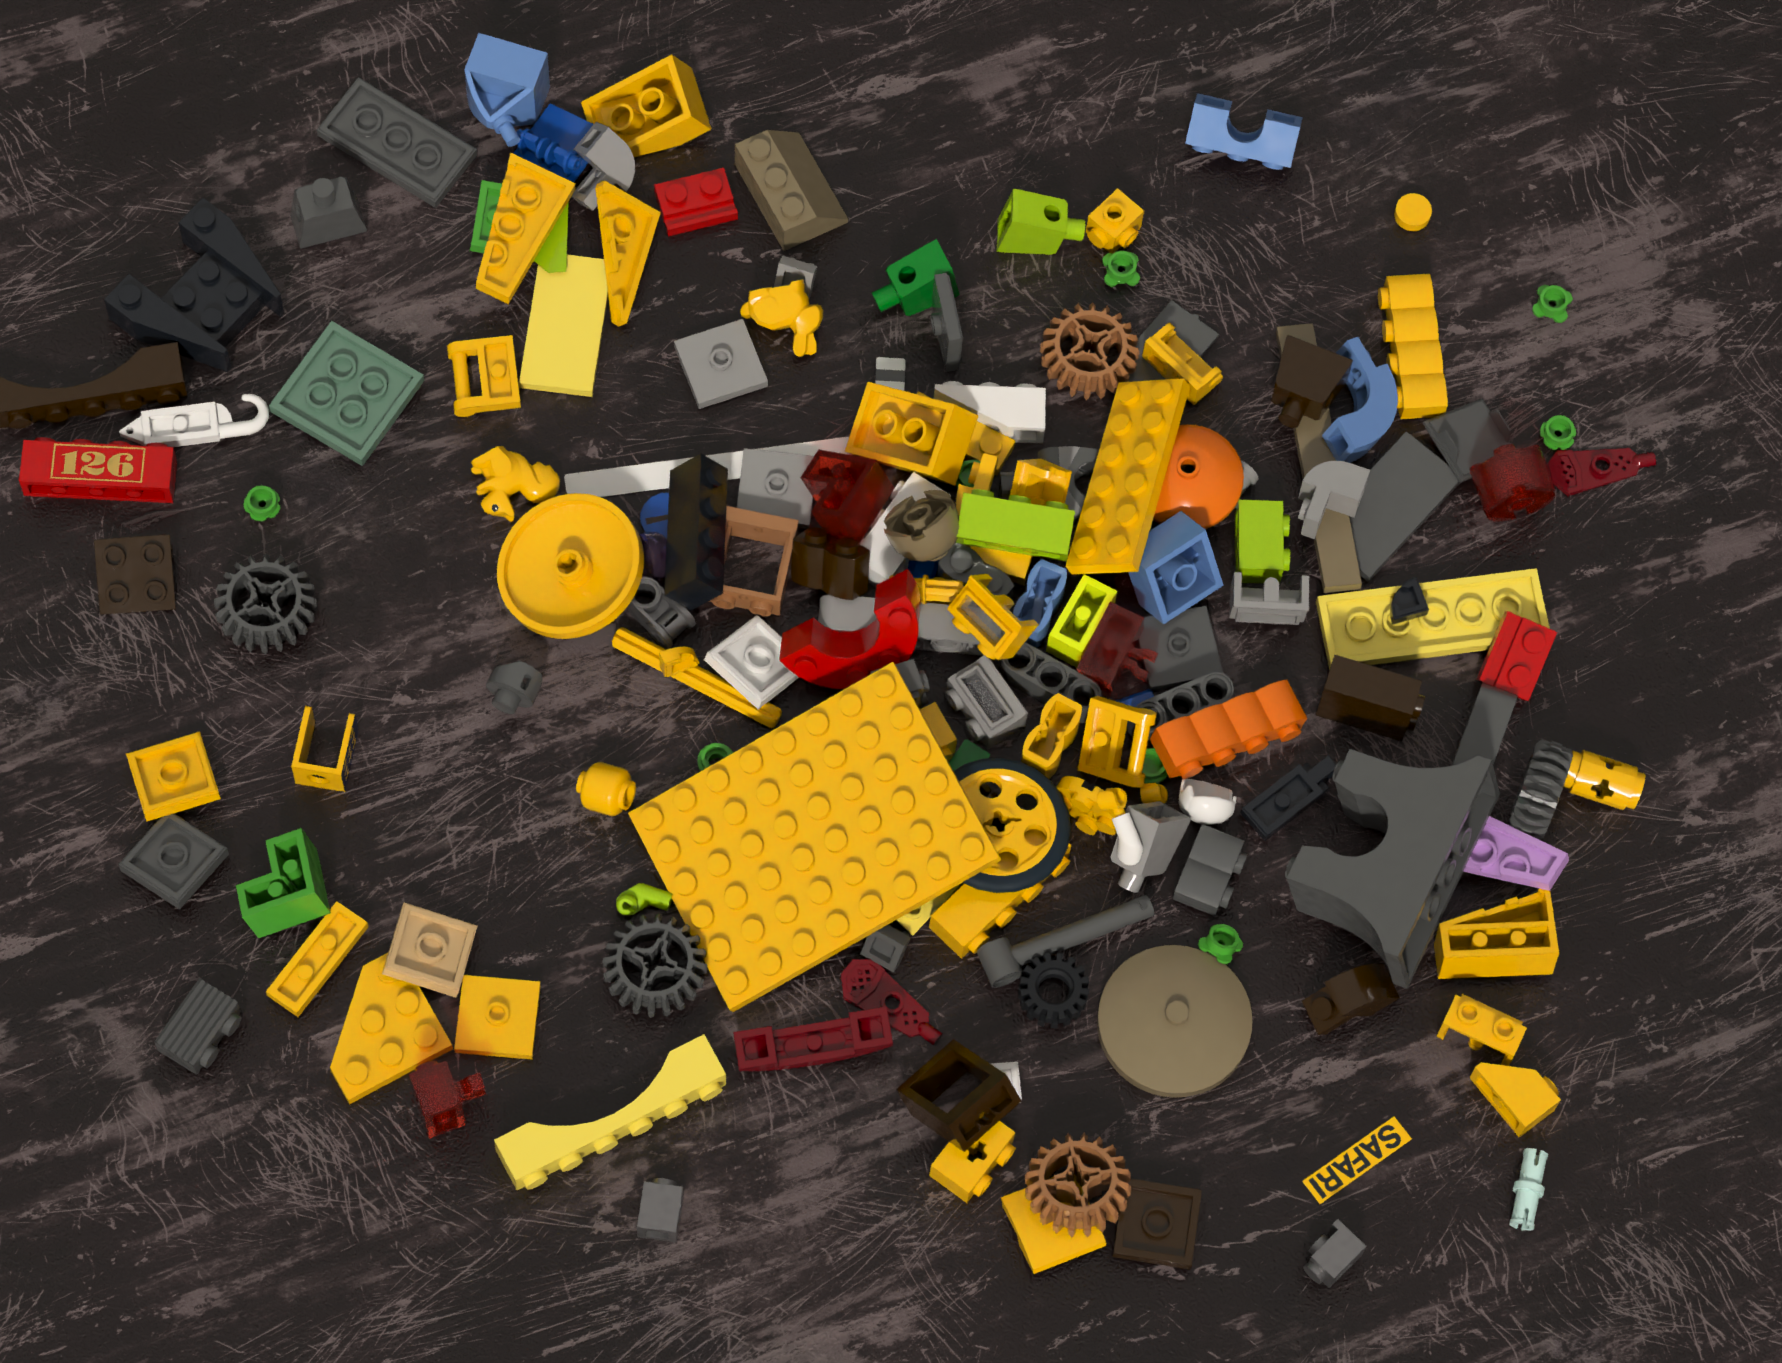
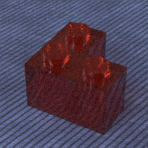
(846, 492)

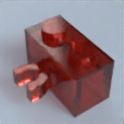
(1112, 646)
(441, 1098)

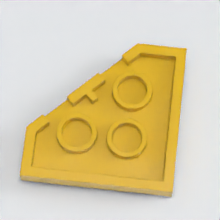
(385, 1033)

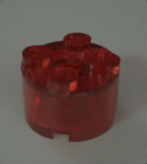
(1513, 482)

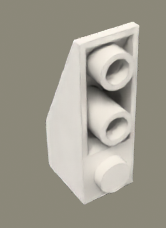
(1009, 410)

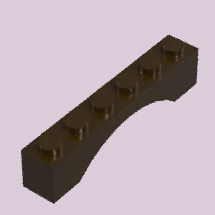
(146, 378)

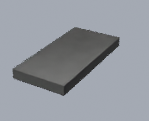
(397, 142)
(1397, 501)

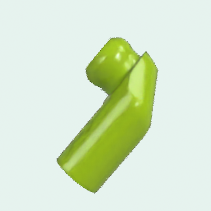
(642, 896)

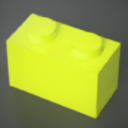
(1079, 620)

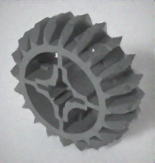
(243, 623)
(1540, 788)
(641, 959)

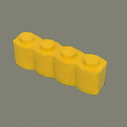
(1414, 345)

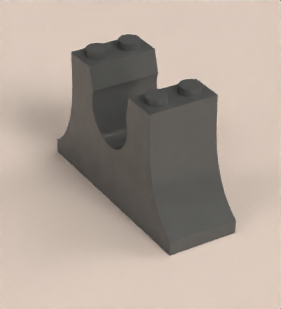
(1406, 882)

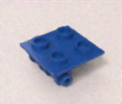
(552, 142)

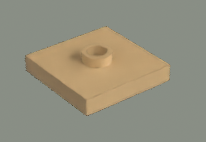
(429, 949)

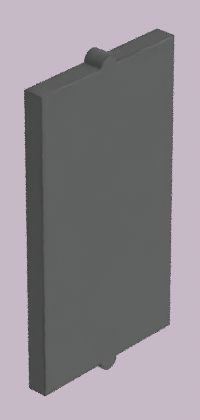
(1187, 328)

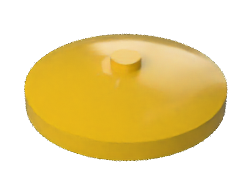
(570, 566)

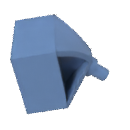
(506, 85)
(1175, 568)

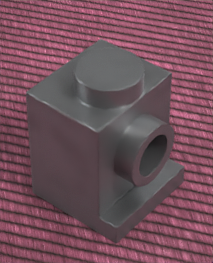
(1333, 1255)

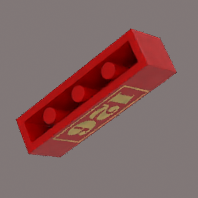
(98, 470)

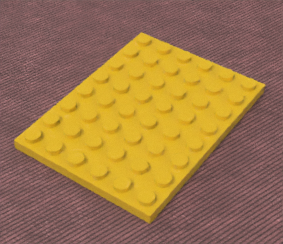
(814, 836)

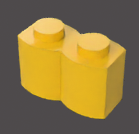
(1053, 735)

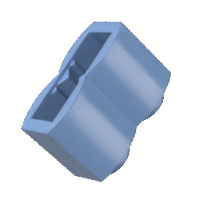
(1042, 598)

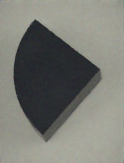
(1408, 602)

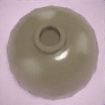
(923, 527)

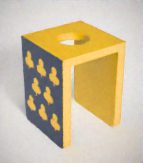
(334, 778)

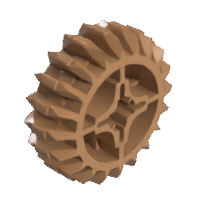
(1105, 335)
(1049, 1193)

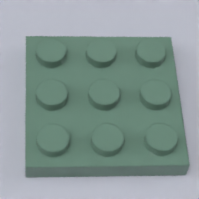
(346, 393)

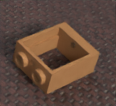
(765, 529)

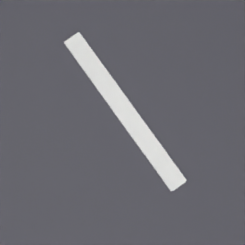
(657, 474)

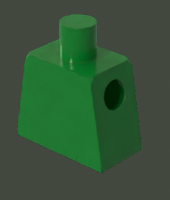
(913, 280)

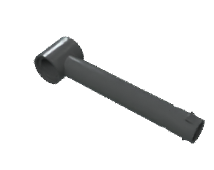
(1004, 962)

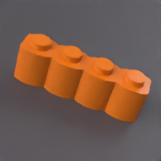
(1228, 729)

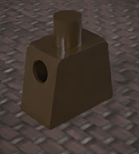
(1308, 381)

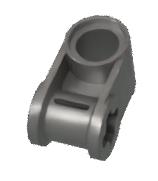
(662, 617)

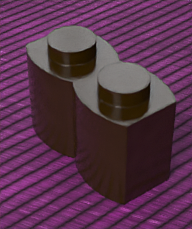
(830, 564)

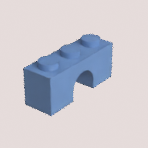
(1213, 130)

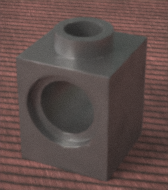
(660, 1210)

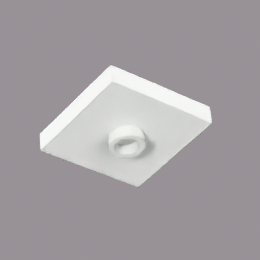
(752, 662)

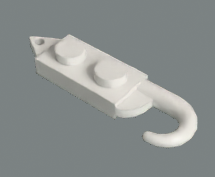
(193, 424)

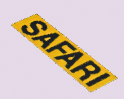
(1357, 1160)

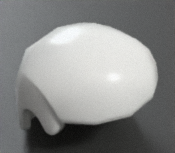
(1206, 802)

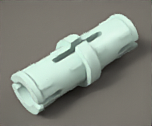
(1528, 1189)

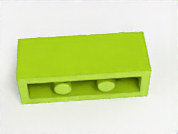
(1015, 525)

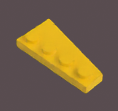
(523, 219)

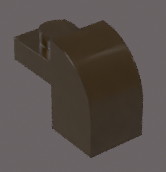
(1348, 995)

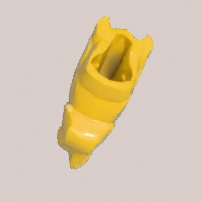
(786, 308)

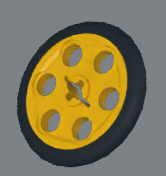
(1048, 816)

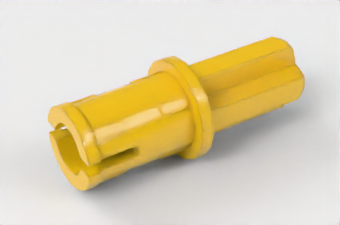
(937, 589)

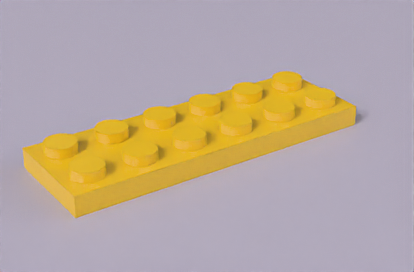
(1128, 477)

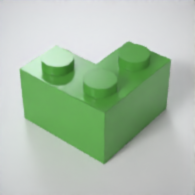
(288, 894)

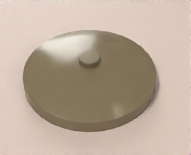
(1174, 1021)

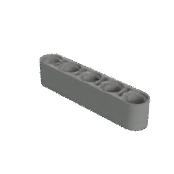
(935, 623)

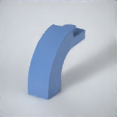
(1374, 405)

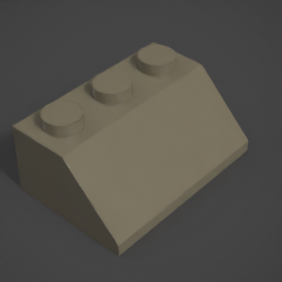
(788, 186)

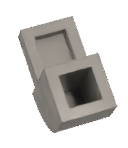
(610, 161)
(1330, 486)

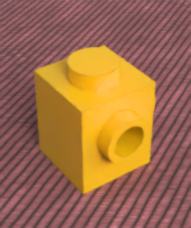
(1114, 222)

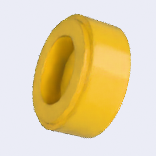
(1413, 212)

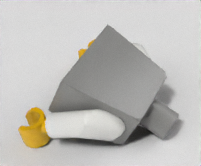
(1145, 833)

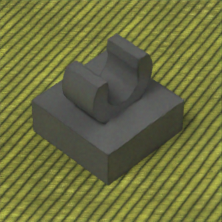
(886, 947)

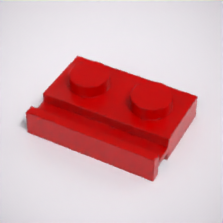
(696, 201)
(1516, 655)

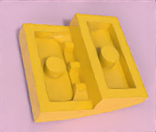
(1040, 1242)

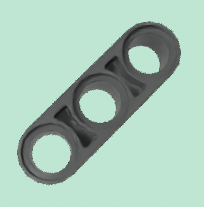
(1042, 666)
(1191, 693)
(1486, 724)

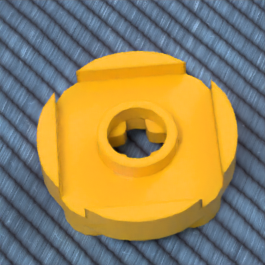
(1084, 807)

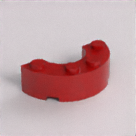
(846, 657)

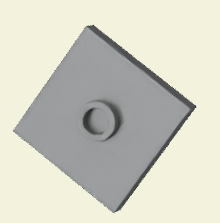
(720, 363)
(773, 485)

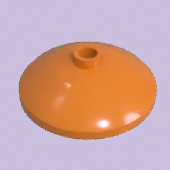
(1211, 488)

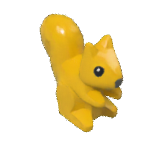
(506, 475)

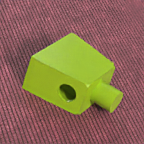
(1036, 224)

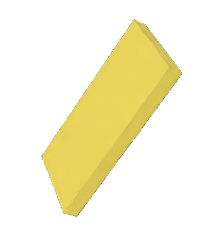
(566, 328)

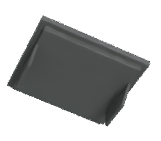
(1468, 436)

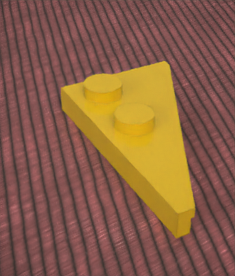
(626, 238)

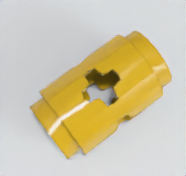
(1619, 785)

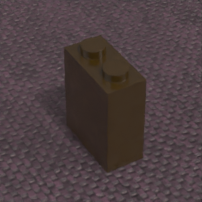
(1370, 698)

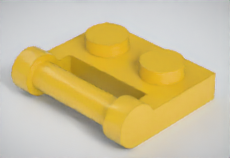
(496, 372)
(1105, 740)

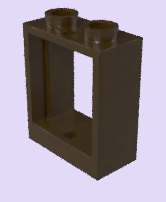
(963, 1123)

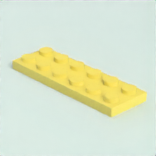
(1459, 618)

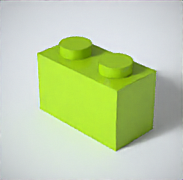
(1260, 540)

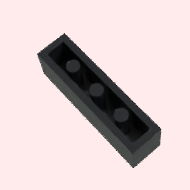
(696, 532)

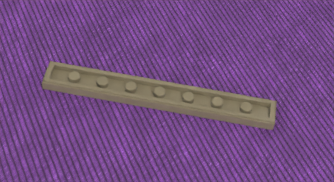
(1334, 537)

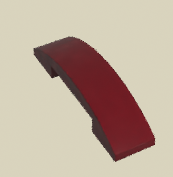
(813, 1043)

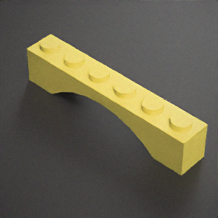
(540, 1149)

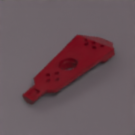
(1587, 475)
(878, 990)

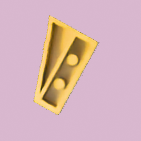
(1500, 941)

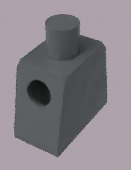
(326, 212)

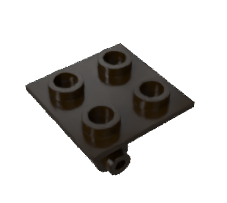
(135, 574)

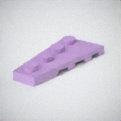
(1515, 857)

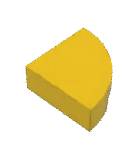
(677, 660)

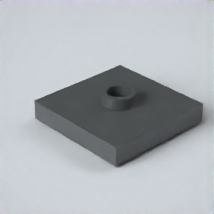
(946, 322)
(1183, 647)
(173, 859)

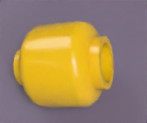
(606, 789)

